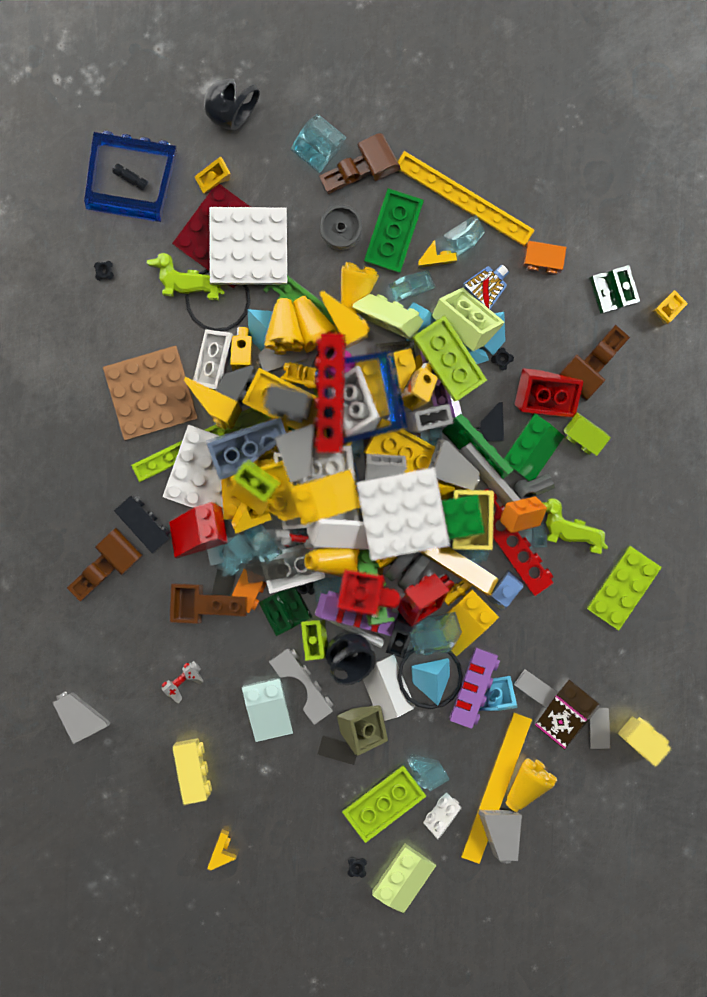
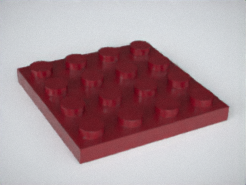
(195, 236)

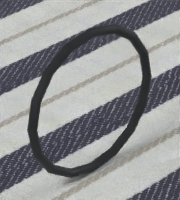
(223, 328)
(423, 705)

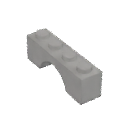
(288, 665)

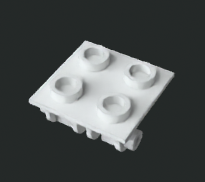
(442, 815)

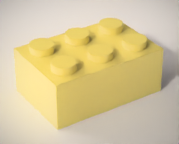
(480, 541)
(645, 740)
(192, 770)

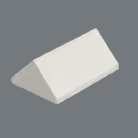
(213, 358)
(359, 408)
(338, 534)
(296, 570)
(385, 689)

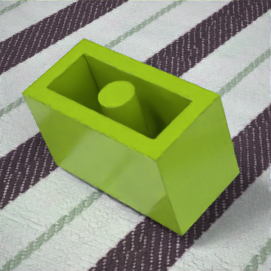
(587, 434)
(256, 480)
(314, 639)

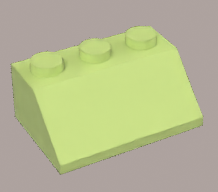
(389, 315)
(469, 318)
(403, 879)

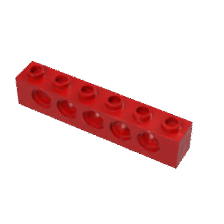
(337, 342)
(544, 577)

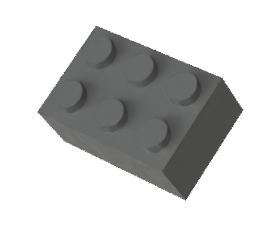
(288, 402)

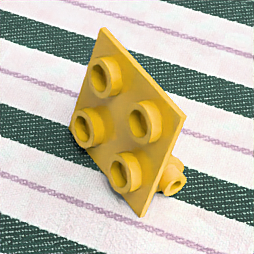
(299, 374)

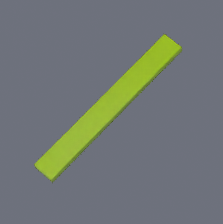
(166, 458)

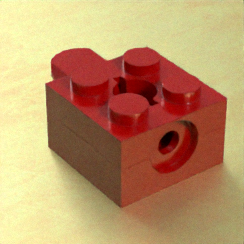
(365, 594)
(424, 598)

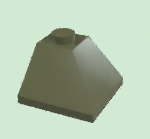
(363, 728)

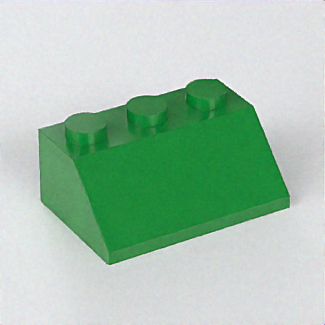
(533, 447)

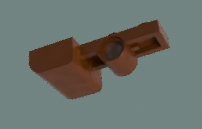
(375, 160)
(589, 369)
(115, 554)
(190, 603)

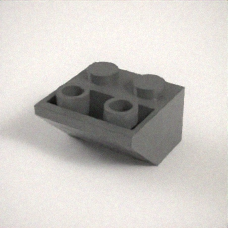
(236, 383)

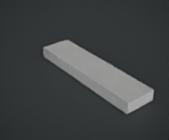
(489, 475)

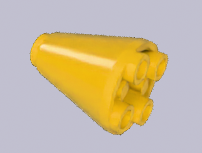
(356, 284)
(311, 322)
(284, 329)
(332, 560)
(529, 784)

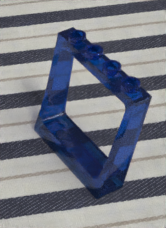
(123, 205)
(392, 392)

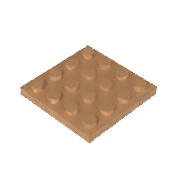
(150, 393)

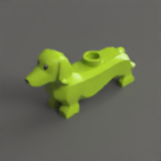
(183, 282)
(572, 531)

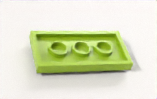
(449, 358)
(624, 588)
(384, 803)

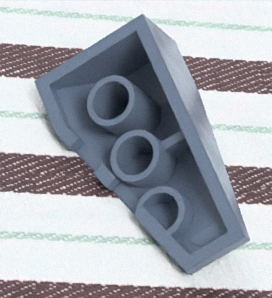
(246, 444)

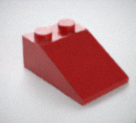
(548, 393)
(198, 530)

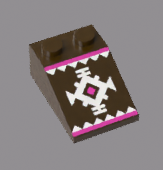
(567, 714)

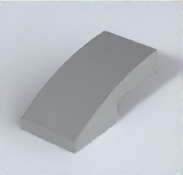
(535, 688)
(599, 730)

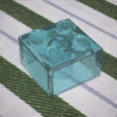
(435, 634)

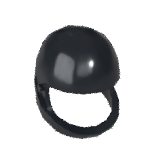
(224, 108)
(350, 654)

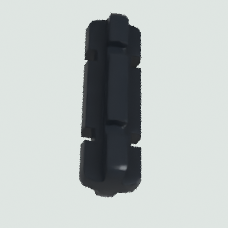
(130, 176)

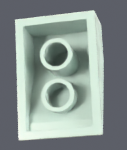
(267, 709)

